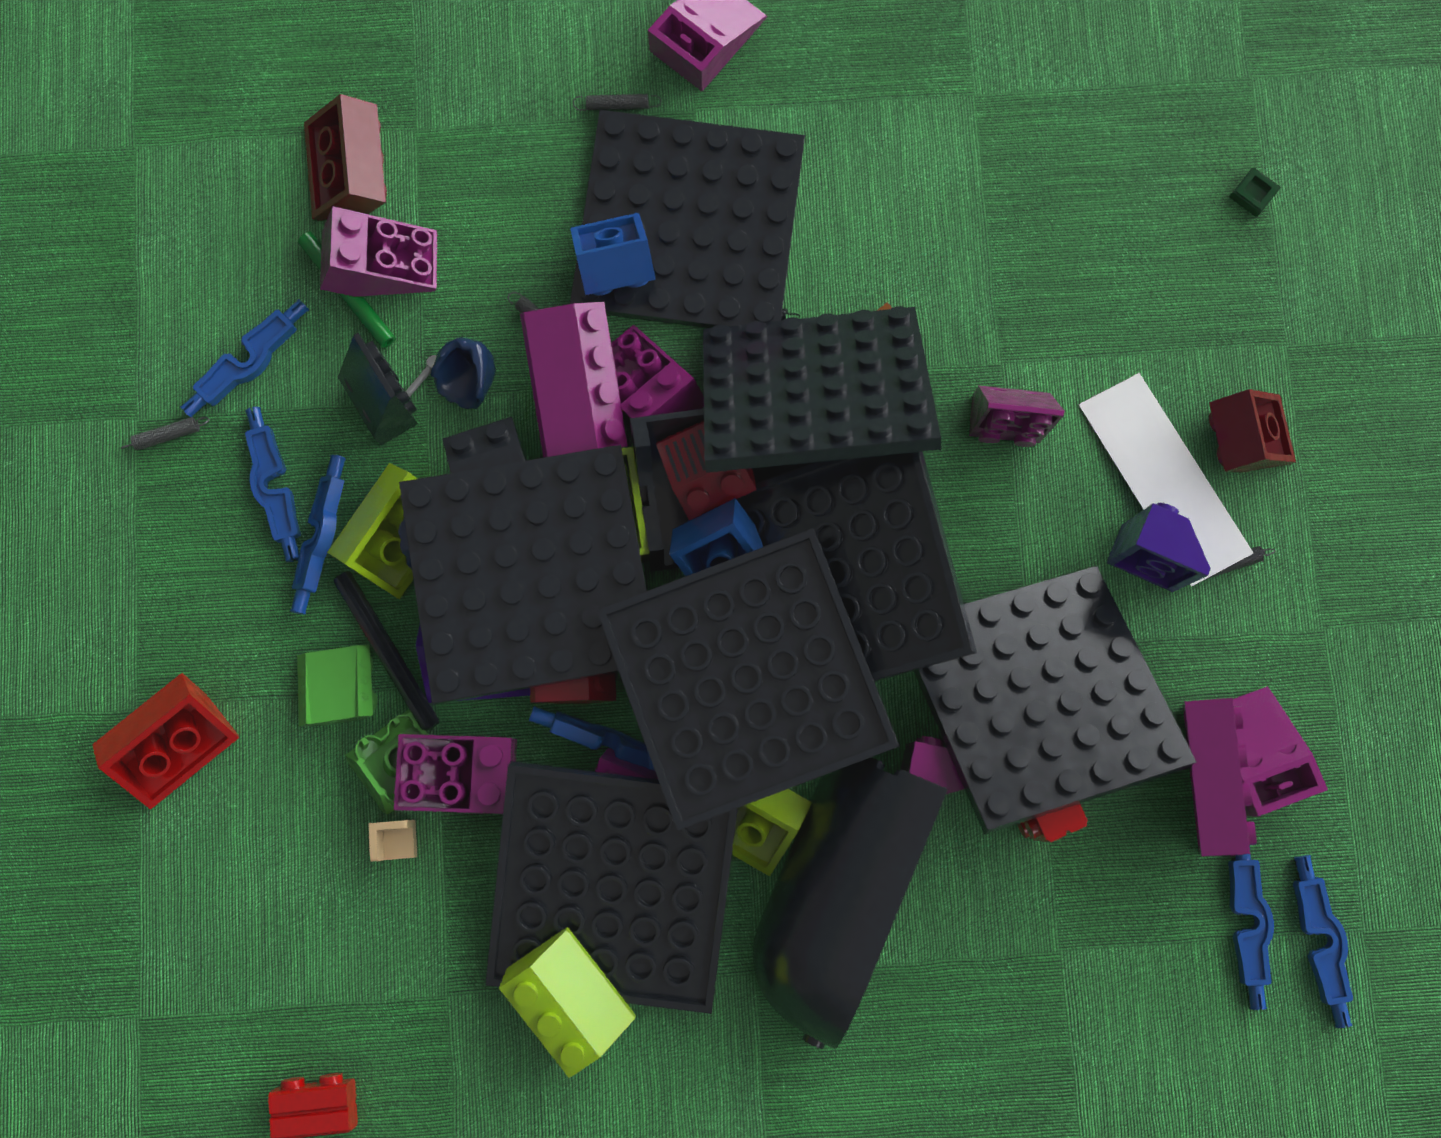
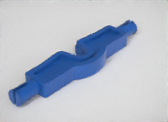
(230, 372)
(277, 502)
(324, 520)
(592, 735)
(1251, 943)
(1327, 961)

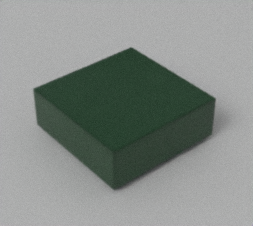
(1254, 192)

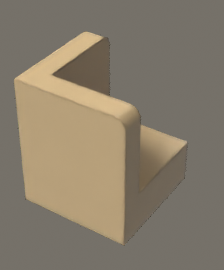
(392, 840)

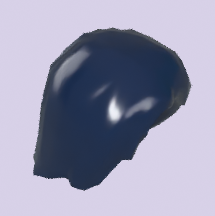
(464, 372)

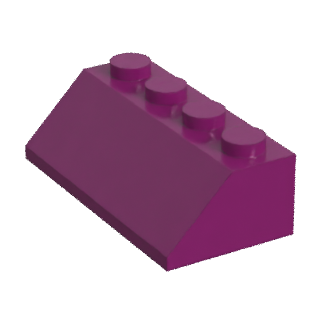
(573, 378)
(1217, 777)

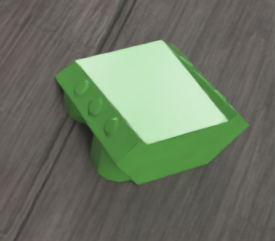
(335, 686)
(376, 759)

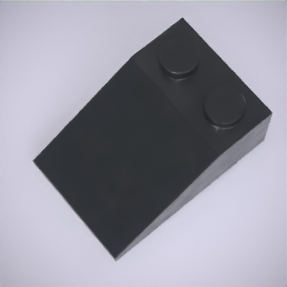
(484, 446)

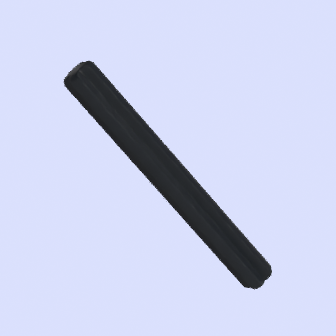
(386, 651)

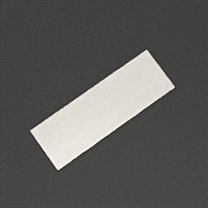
(1162, 467)

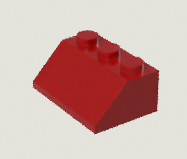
(164, 741)

